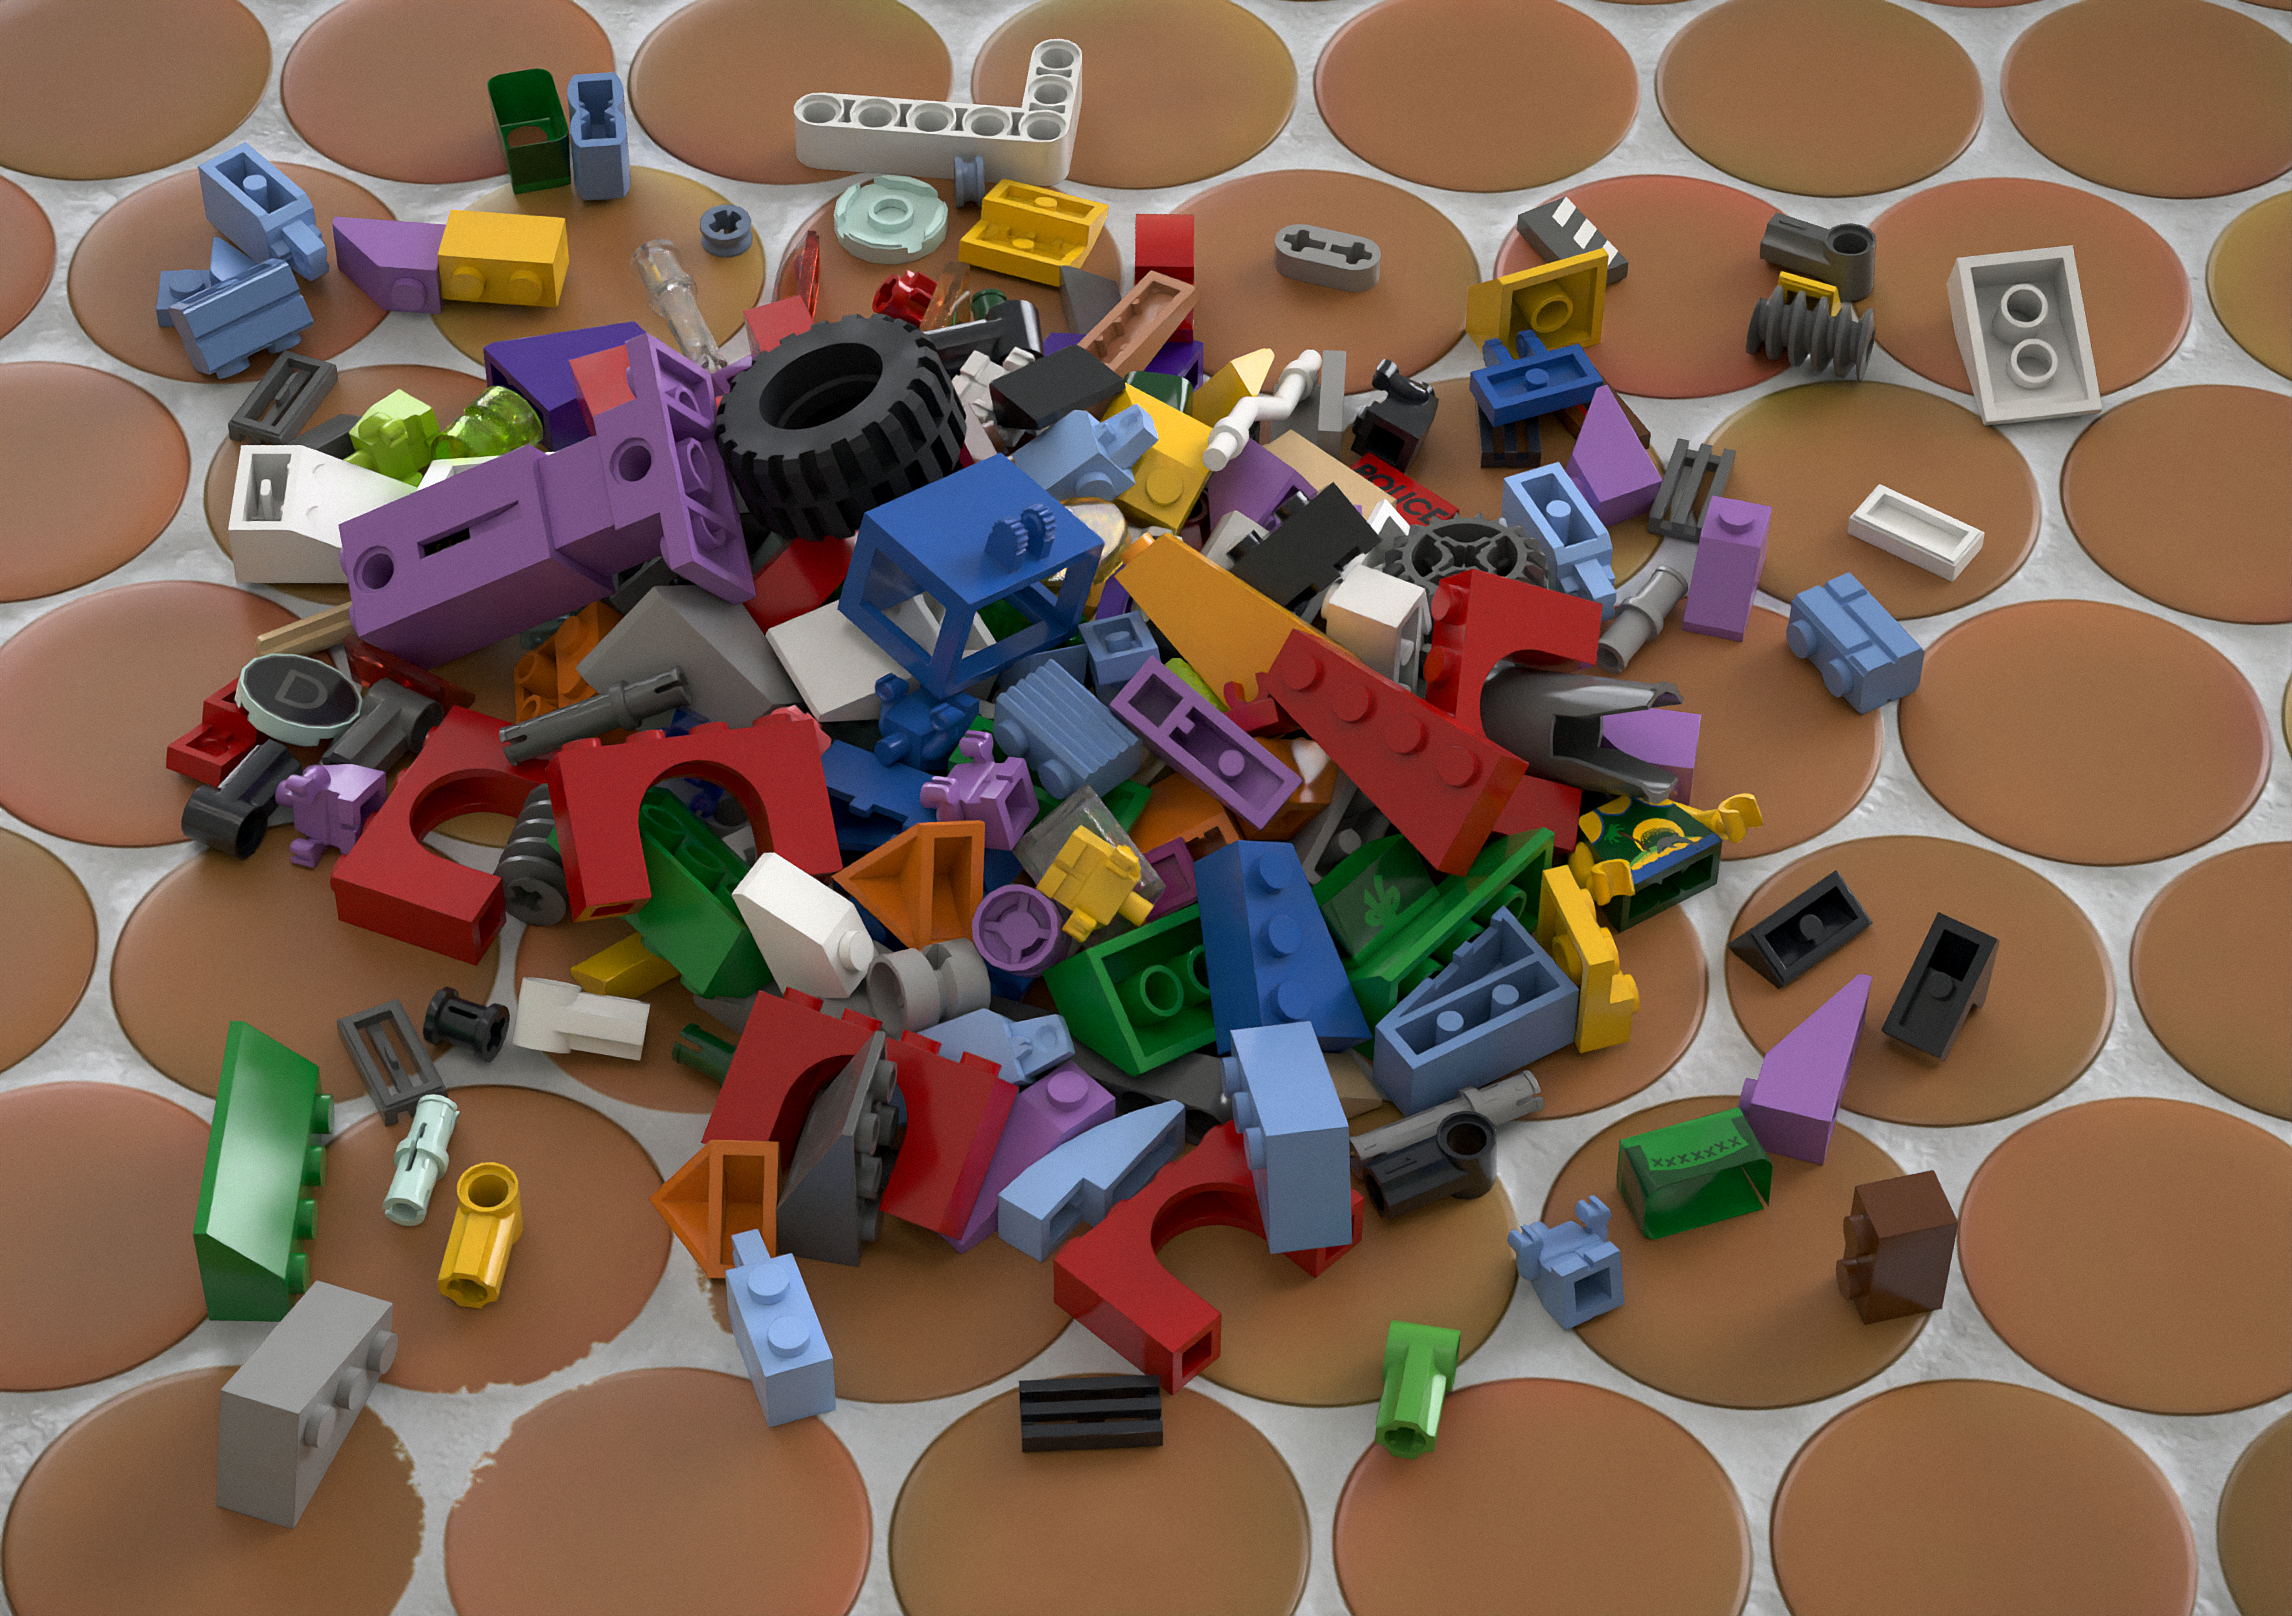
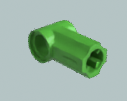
(1416, 1374)

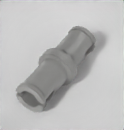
(1640, 618)

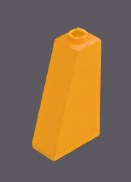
(1209, 613)

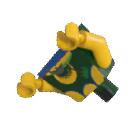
(1652, 855)

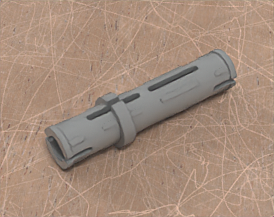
(1497, 1102)

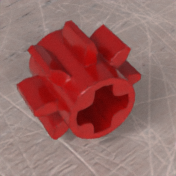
(905, 296)

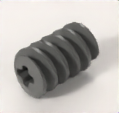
(1812, 333)
(531, 867)

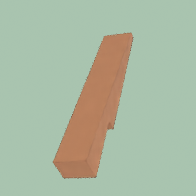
(1135, 331)

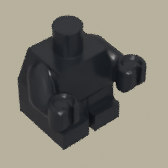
(1399, 423)

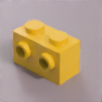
(503, 258)

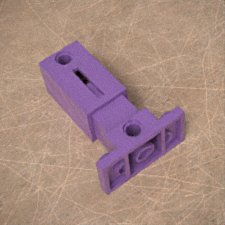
(550, 530)

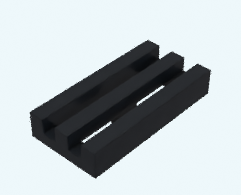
(1510, 456)
(1090, 1403)

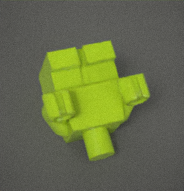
(395, 438)

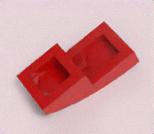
(217, 743)

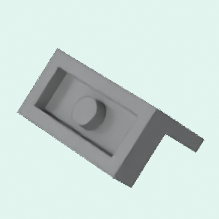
(1321, 413)

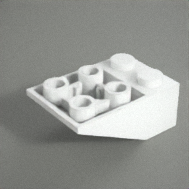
(291, 509)
(839, 664)

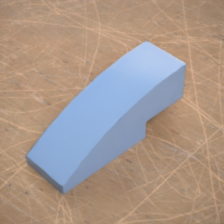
(1088, 1177)

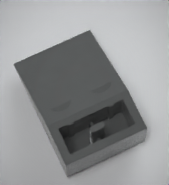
(843, 1163)

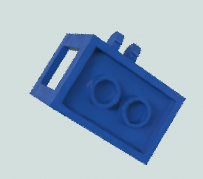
(968, 545)

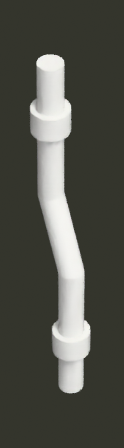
(1232, 434)

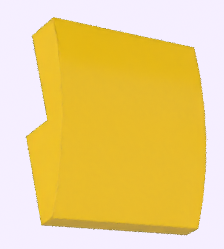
(1032, 232)

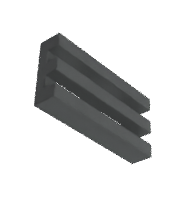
(292, 405)
(1700, 462)
(407, 1095)

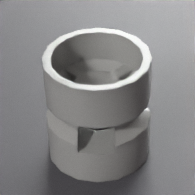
(928, 986)

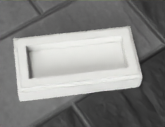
(1915, 532)

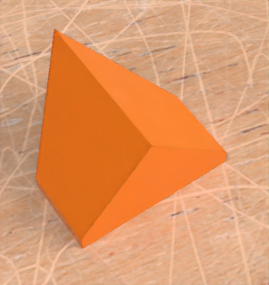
(923, 881)
(721, 1194)

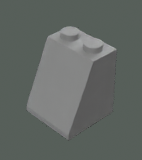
(714, 642)

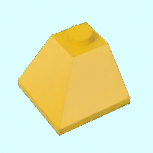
(1554, 300)
(1169, 472)

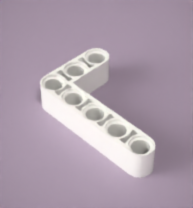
(925, 136)

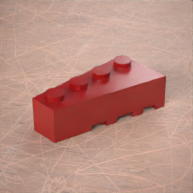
(1407, 756)

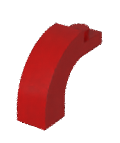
(1167, 247)
(798, 579)

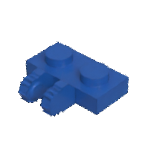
(1535, 382)

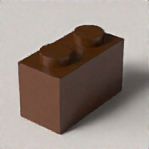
(1897, 1247)

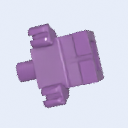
(985, 792)
(330, 807)

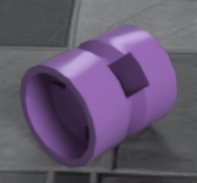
(1021, 931)

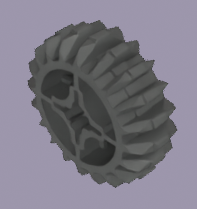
(1465, 544)

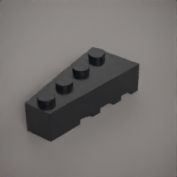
(1298, 554)

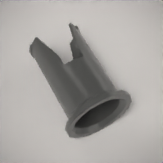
(1558, 727)

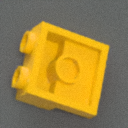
(1589, 958)

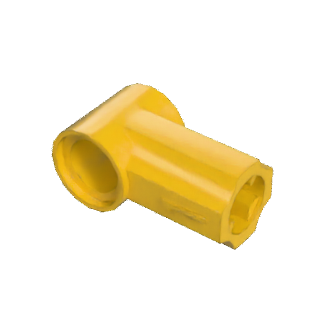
(481, 1235)

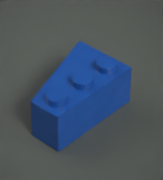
(883, 800)
(1271, 948)

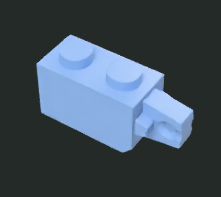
(262, 211)
(1088, 456)
(1567, 532)
(1020, 1047)
(778, 1333)

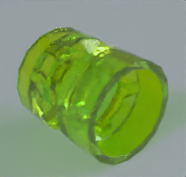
(491, 427)

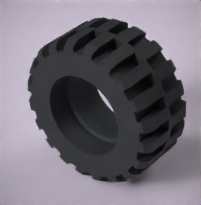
(839, 425)

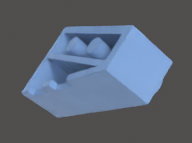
(1476, 1020)
(1291, 1135)

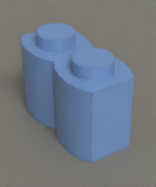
(599, 136)

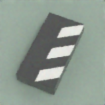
(1563, 232)

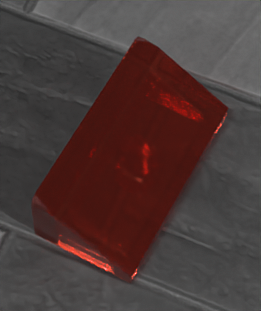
(800, 273)
(372, 663)

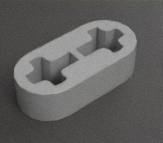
(1327, 258)

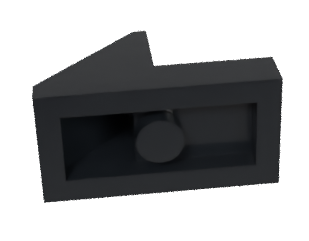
(1942, 986)

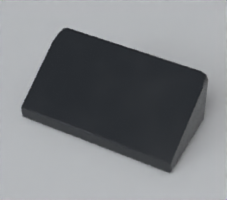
(1052, 389)
(1802, 931)

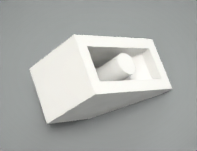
(804, 929)

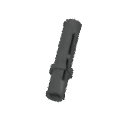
(621, 706)

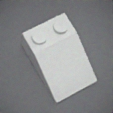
(2024, 335)

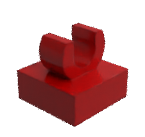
(1262, 715)

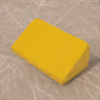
(1234, 381)
(623, 970)

